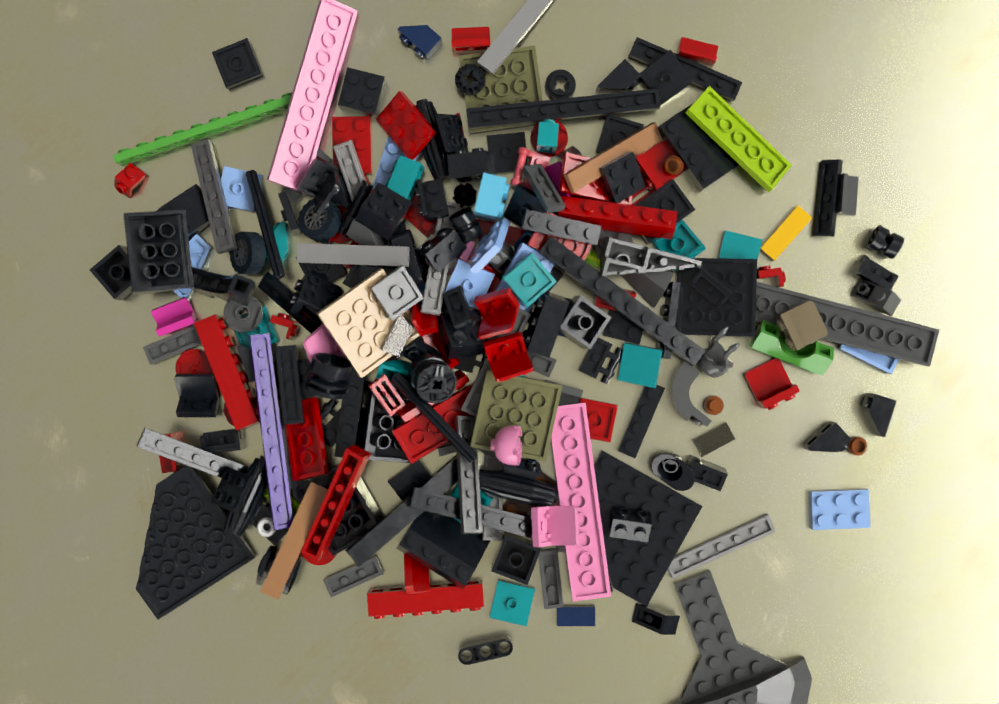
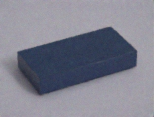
(576, 616)

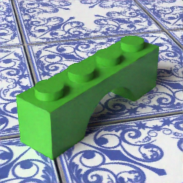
(812, 357)

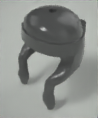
(715, 359)

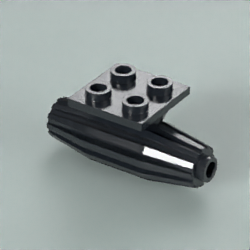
(445, 141)
(519, 484)
(241, 495)

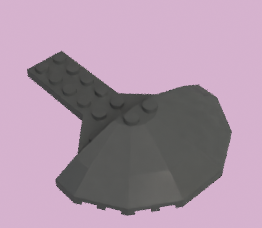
(728, 669)

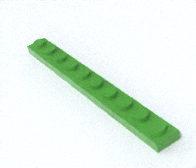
(201, 131)

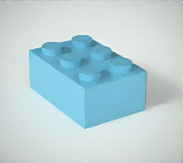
(490, 198)

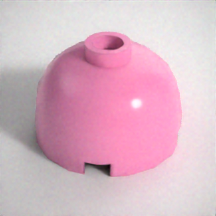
(508, 445)

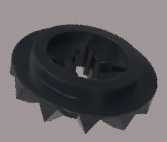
(561, 76)
(475, 86)

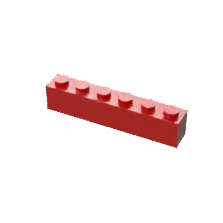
(621, 217)
(227, 371)
(335, 502)
(441, 597)

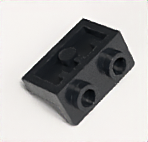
(432, 199)

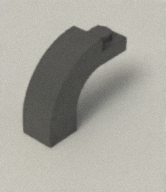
(679, 394)

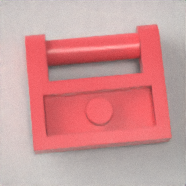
(534, 158)

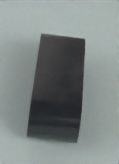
(415, 270)
(478, 656)

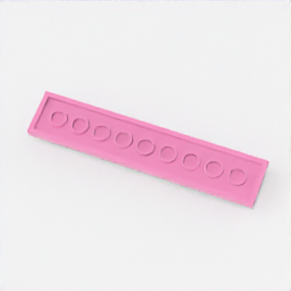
(312, 93)
(578, 488)

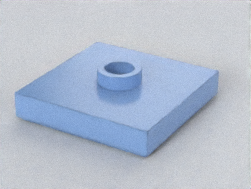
(237, 189)
(472, 283)

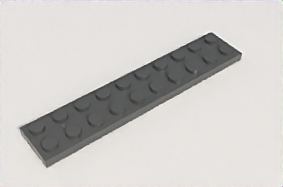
(854, 325)

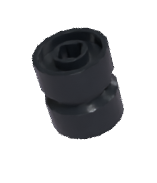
(464, 222)
(885, 242)

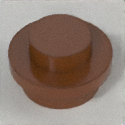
(674, 165)
(713, 405)
(857, 446)

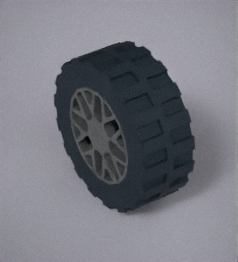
(319, 226)
(250, 253)

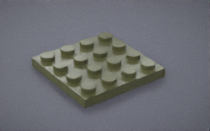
(512, 83)
(520, 403)

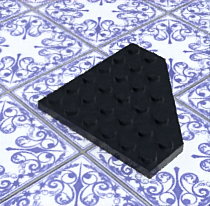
(186, 544)
(637, 565)

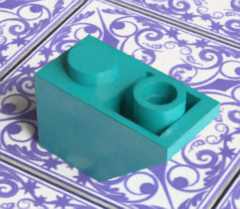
(282, 237)

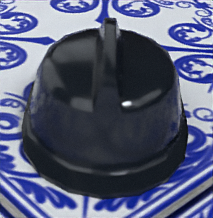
(673, 471)

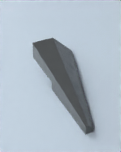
(624, 257)
(650, 284)

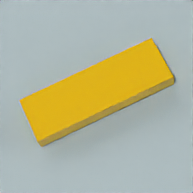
(785, 233)

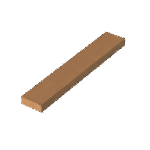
(589, 170)
(294, 541)

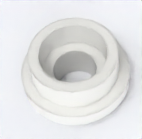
(260, 527)

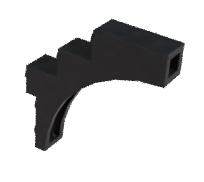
(223, 287)

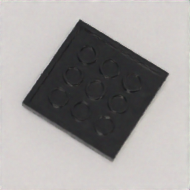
(701, 317)

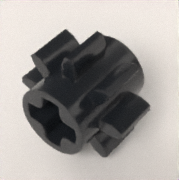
(464, 194)

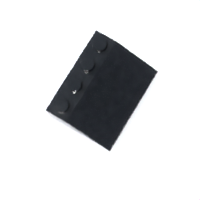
(701, 155)
(158, 251)
(376, 427)
(358, 517)
(441, 547)

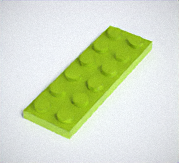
(738, 139)

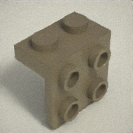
(801, 325)

